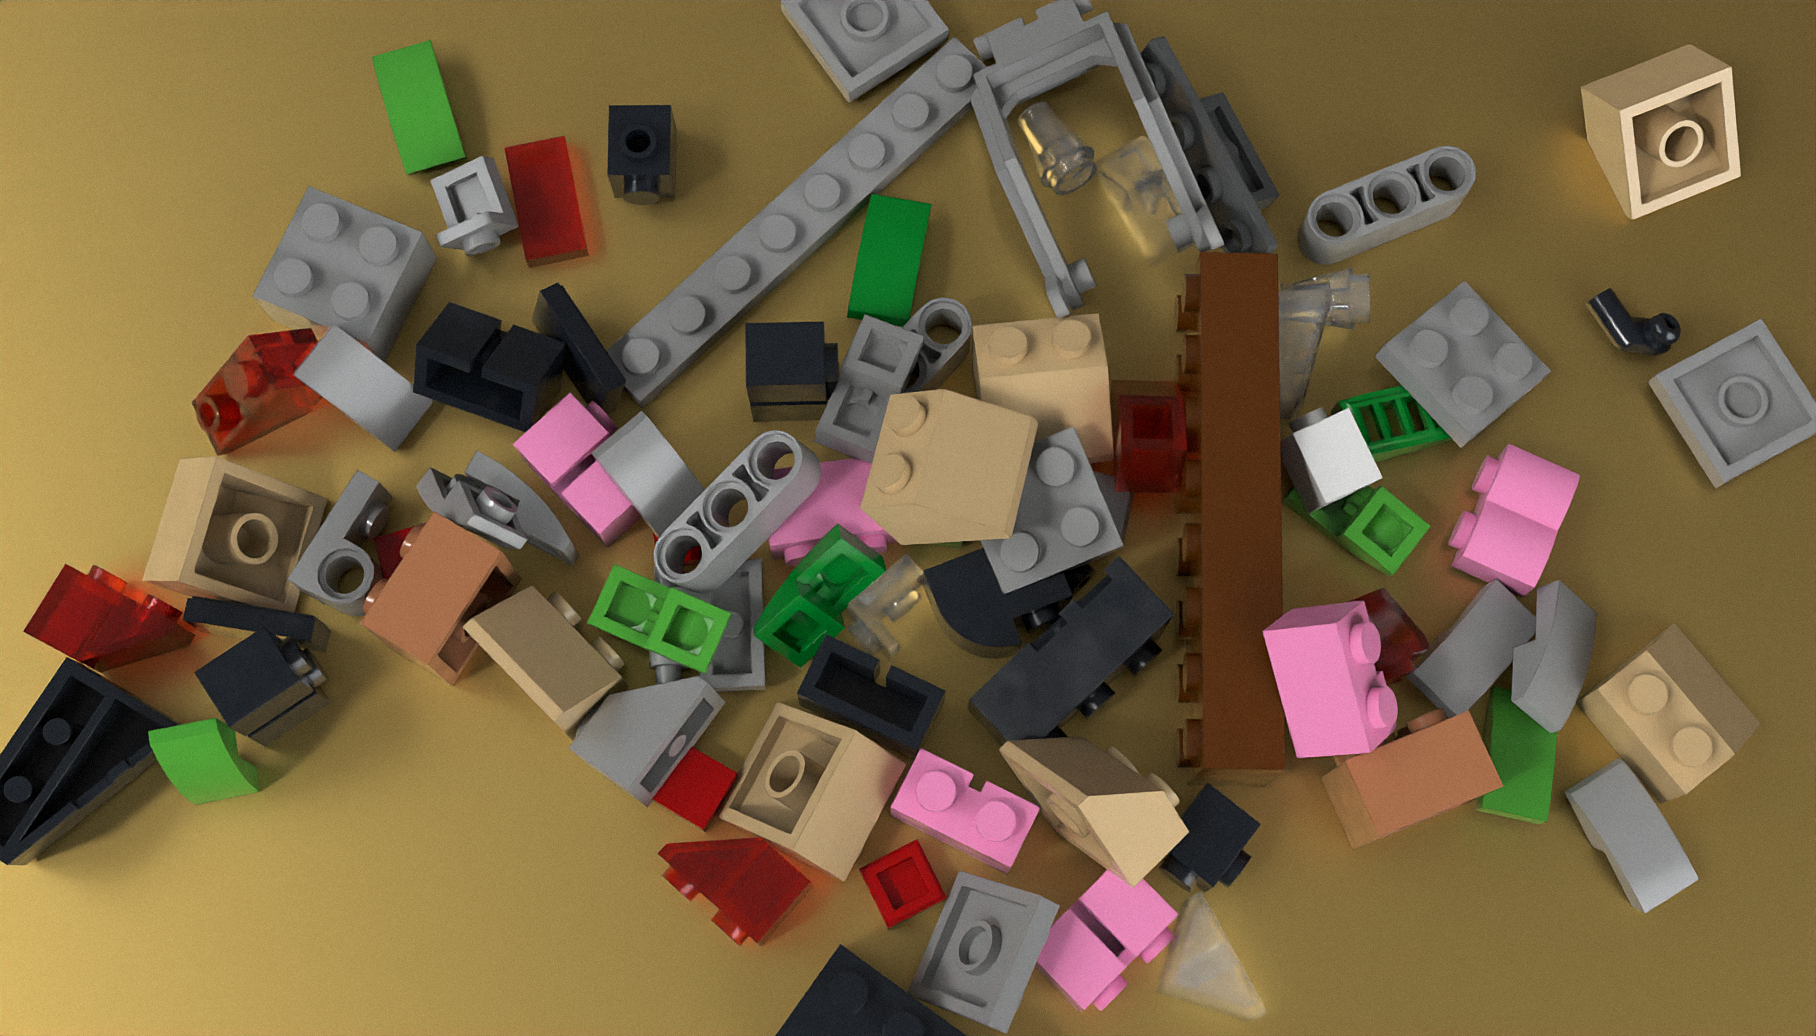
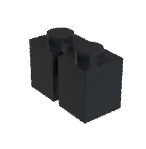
(789, 370)
(488, 371)
(265, 685)
(845, 691)

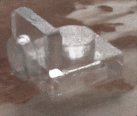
(888, 596)

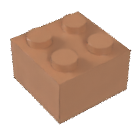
(435, 592)
(1421, 774)

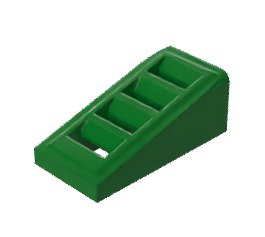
(1388, 445)

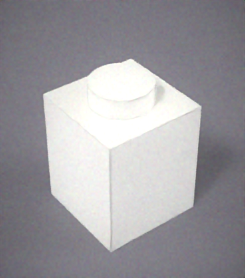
(1327, 458)

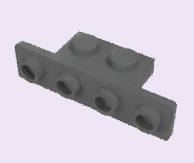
(1217, 153)

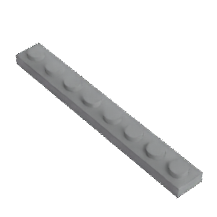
(796, 223)

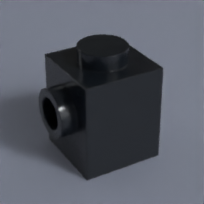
(642, 153)
(1213, 845)

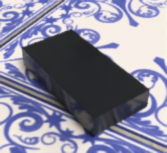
(585, 356)
(243, 620)

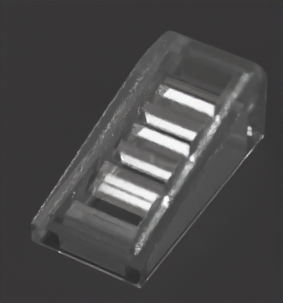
(1300, 332)

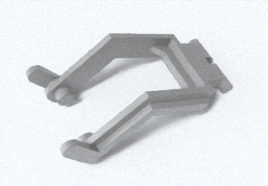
(1039, 59)

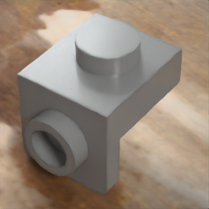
(473, 207)

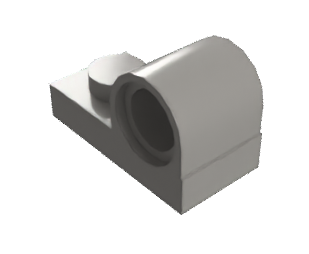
(338, 543)

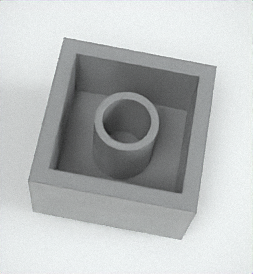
(345, 271)

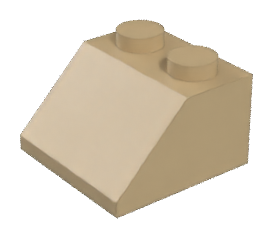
(1664, 129)
(1050, 373)
(948, 468)
(233, 534)
(548, 656)
(1669, 715)
(812, 789)
(1099, 802)

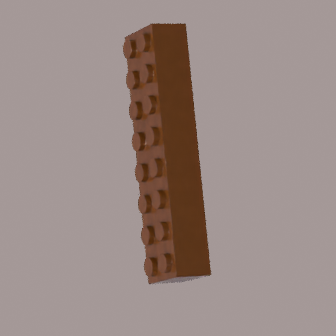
(1232, 521)

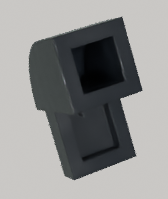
(979, 615)

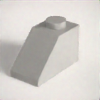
(646, 733)

